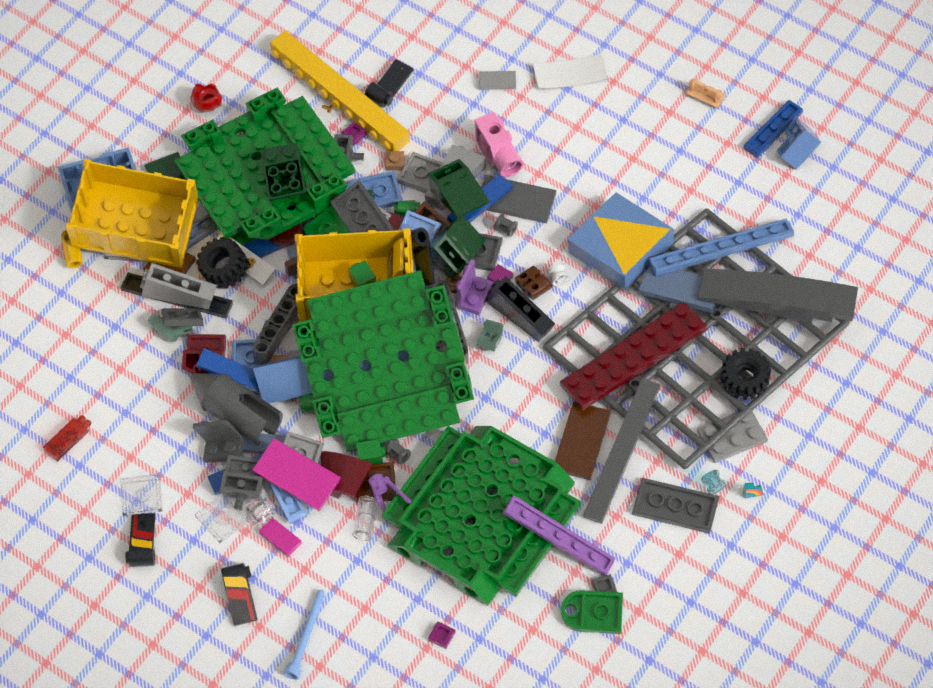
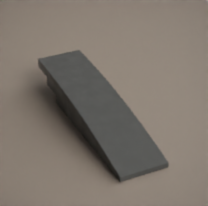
(779, 294)

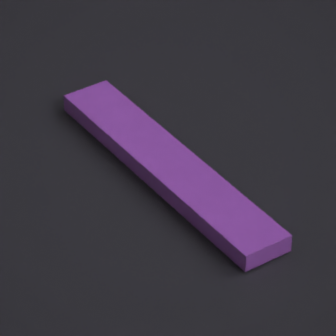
(559, 535)

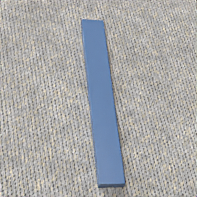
(720, 247)

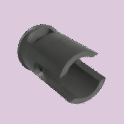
(249, 415)

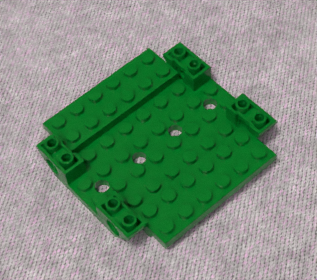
(235, 185)
(373, 326)
(454, 486)

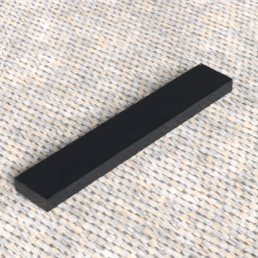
(219, 306)

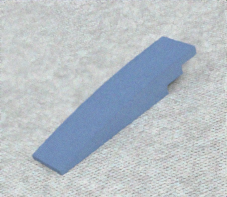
(289, 377)

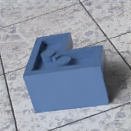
(799, 144)

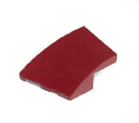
(195, 346)
(350, 469)

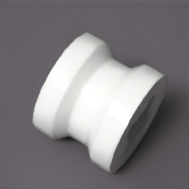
(558, 274)

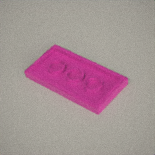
(296, 474)

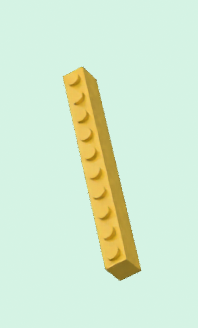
(339, 92)

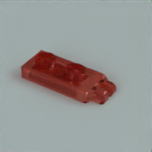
(67, 437)

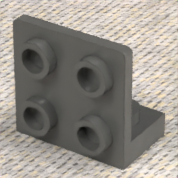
(220, 440)

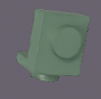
(490, 335)

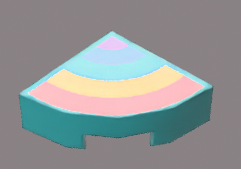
(752, 491)

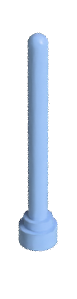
(293, 670)

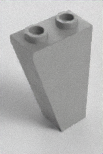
(473, 160)
(176, 287)

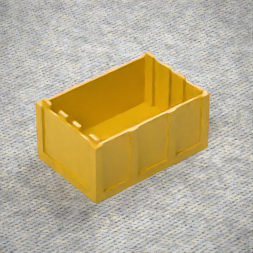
(133, 214)
(326, 259)

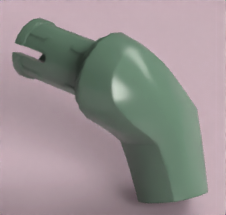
(168, 332)

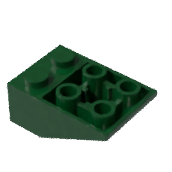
(283, 171)
(457, 188)
(456, 246)

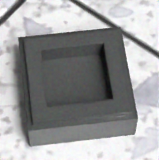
(604, 584)

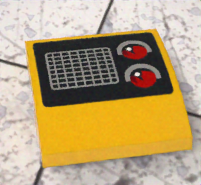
(396, 259)

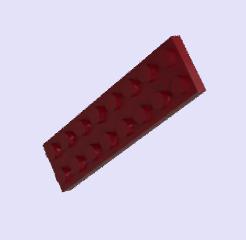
(633, 356)

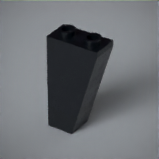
(519, 309)

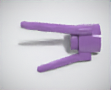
(379, 486)

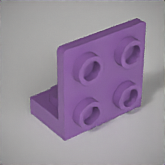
(472, 290)

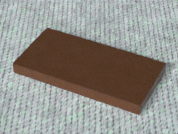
(582, 440)

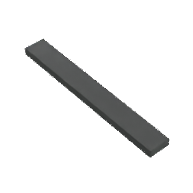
(621, 451)

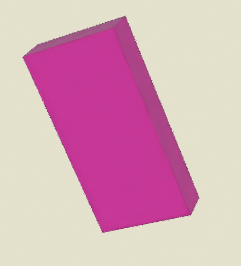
(280, 537)

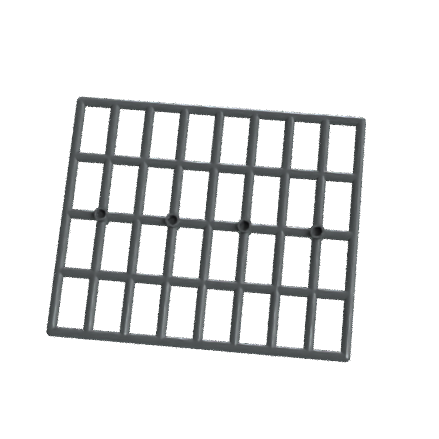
(710, 381)

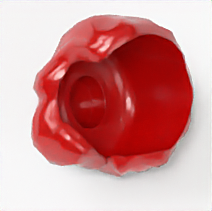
(206, 97)

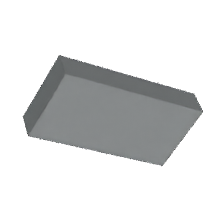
(497, 80)

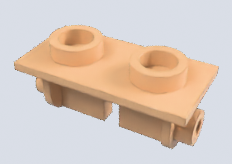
(705, 93)

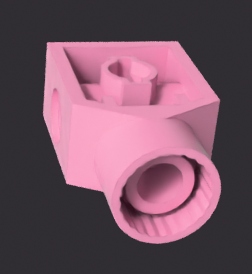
(497, 145)

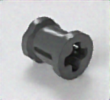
(505, 225)
(398, 451)

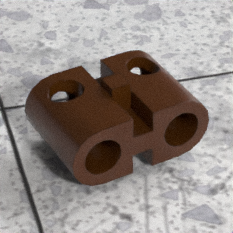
(533, 282)

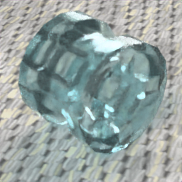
(713, 481)

